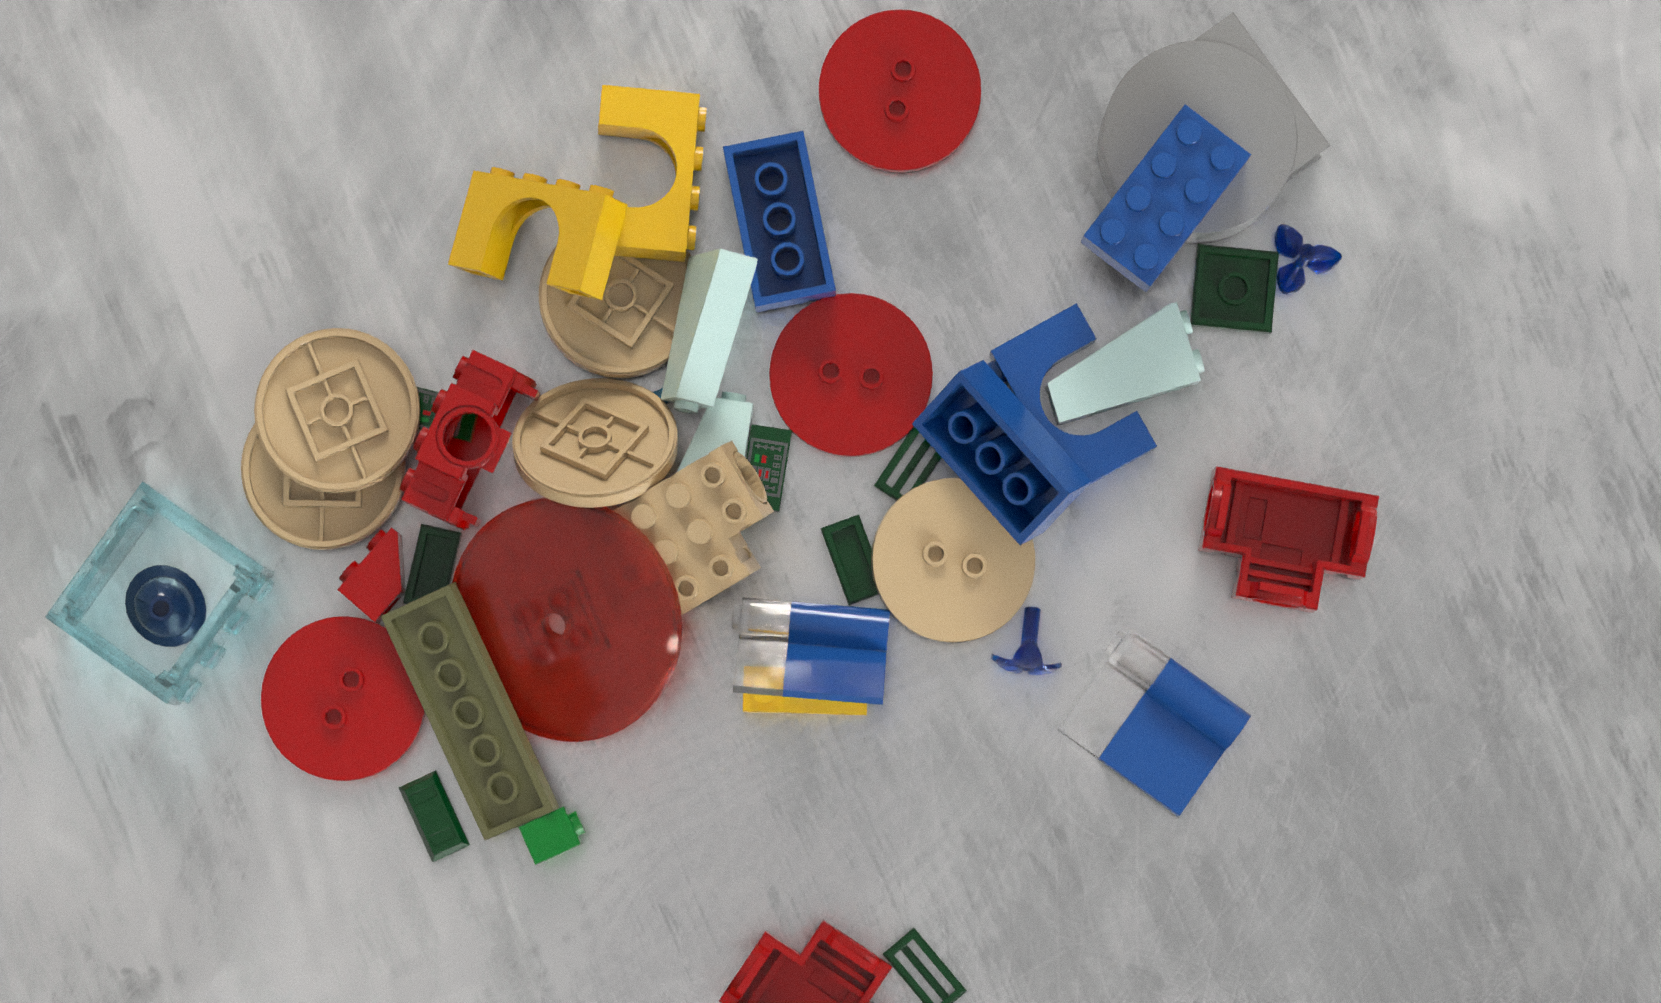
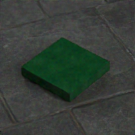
(1234, 289)

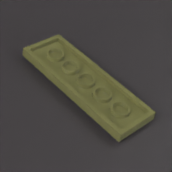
(470, 711)

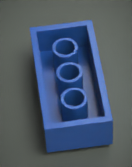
(1165, 198)
(780, 220)
(1001, 452)

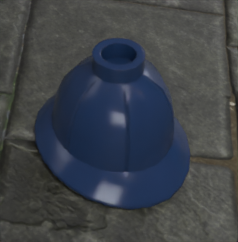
(165, 605)

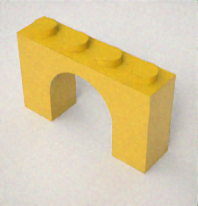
(672, 123)
(499, 206)

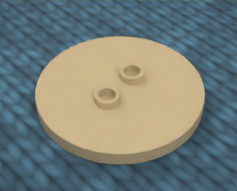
(628, 328)
(337, 410)
(595, 442)
(310, 516)
(949, 564)

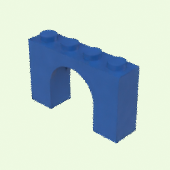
(1024, 363)

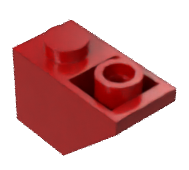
(379, 578)

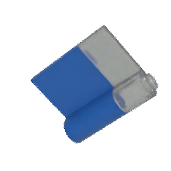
(810, 650)
(1153, 721)

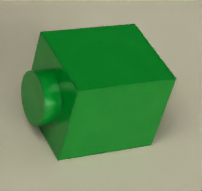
(552, 834)

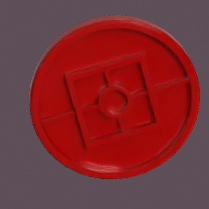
(899, 91)
(850, 374)
(340, 700)

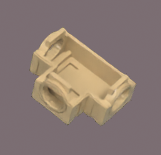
(698, 522)

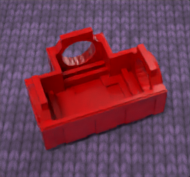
(451, 465)
(1286, 535)
(826, 971)

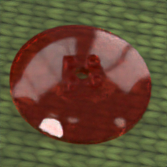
(615, 608)

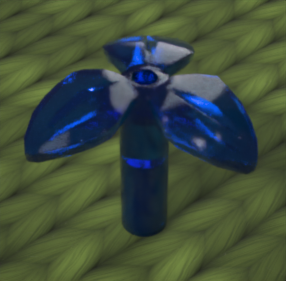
(1317, 258)
(1028, 655)

